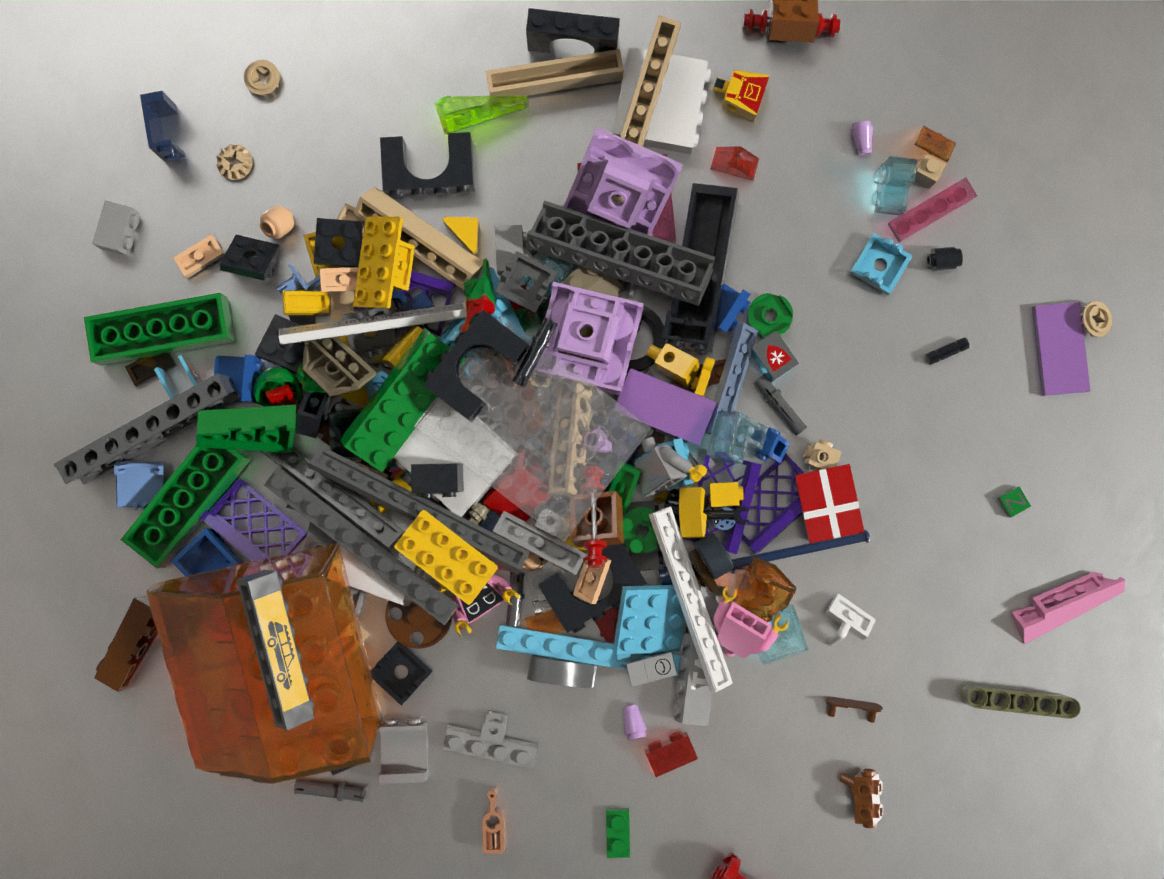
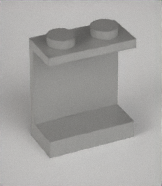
(403, 752)

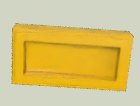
(305, 303)

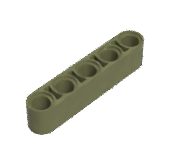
(1030, 705)

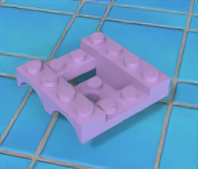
(630, 171)
(613, 336)

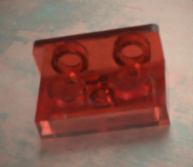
(670, 753)

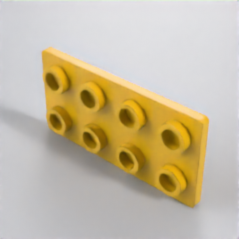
(383, 263)
(446, 557)

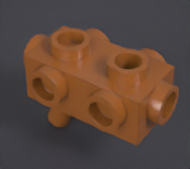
(866, 791)

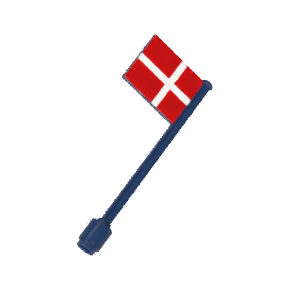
(829, 515)

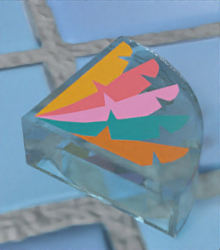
(395, 471)

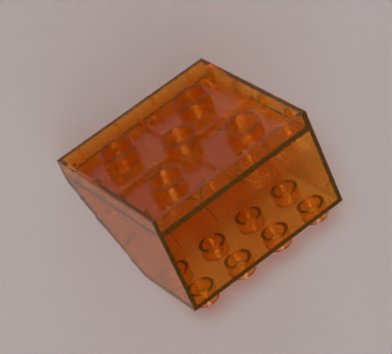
(222, 685)

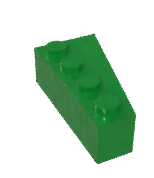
(248, 428)

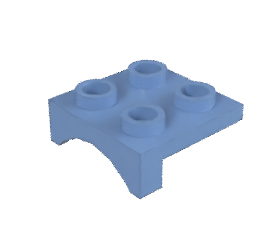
(138, 482)

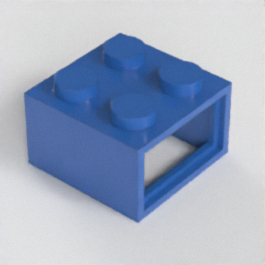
(206, 554)

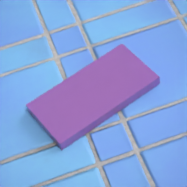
(1061, 349)
(666, 406)

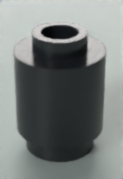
(944, 258)

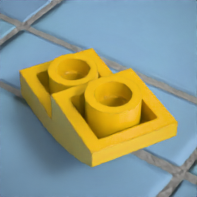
(691, 512)

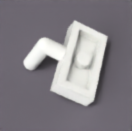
(850, 618)

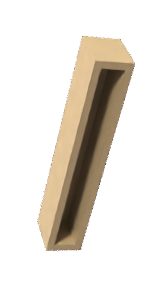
(556, 74)

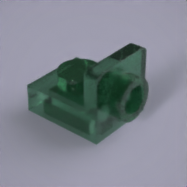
(529, 319)

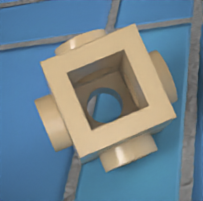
(829, 455)

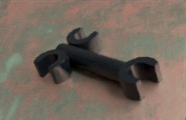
(725, 514)

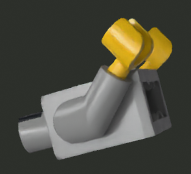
(663, 469)

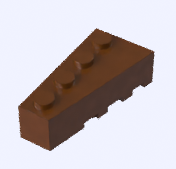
(128, 646)

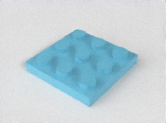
(649, 620)

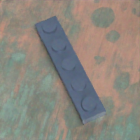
(733, 371)

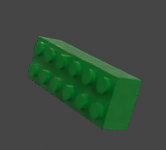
(159, 329)
(396, 405)
(181, 501)

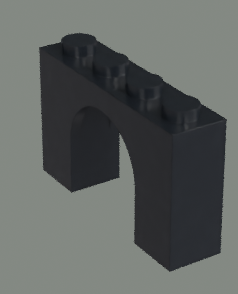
(548, 25)
(456, 177)
(482, 333)
(574, 612)

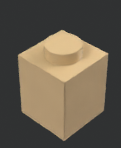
(929, 170)

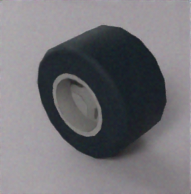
(714, 555)

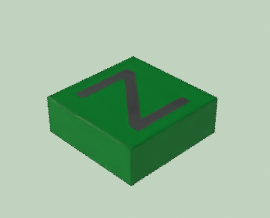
(1014, 502)

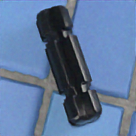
(947, 351)

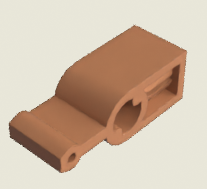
(498, 828)

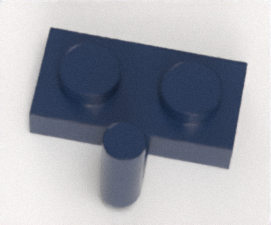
(418, 302)

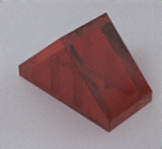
(735, 162)

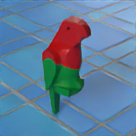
(479, 294)

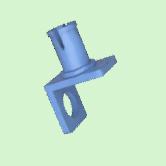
(297, 281)

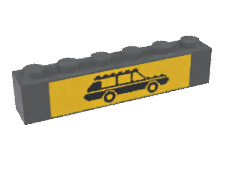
(276, 649)

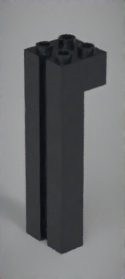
(708, 231)

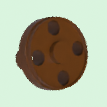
(415, 620)

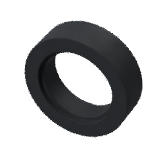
(657, 329)

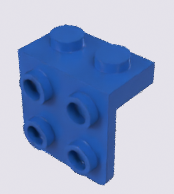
(731, 305)
(243, 372)

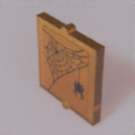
(935, 144)

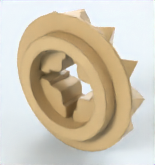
(266, 68)
(238, 170)
(1102, 315)

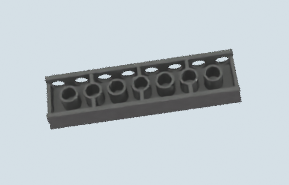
(621, 253)
(147, 430)

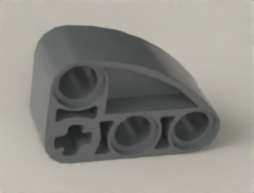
(561, 672)

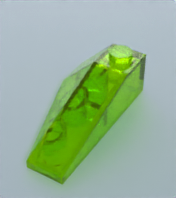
(467, 111)

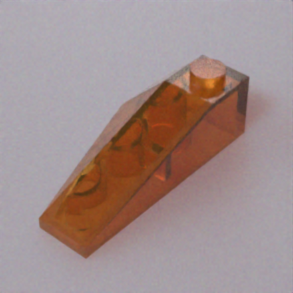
(764, 589)

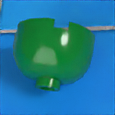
(272, 379)

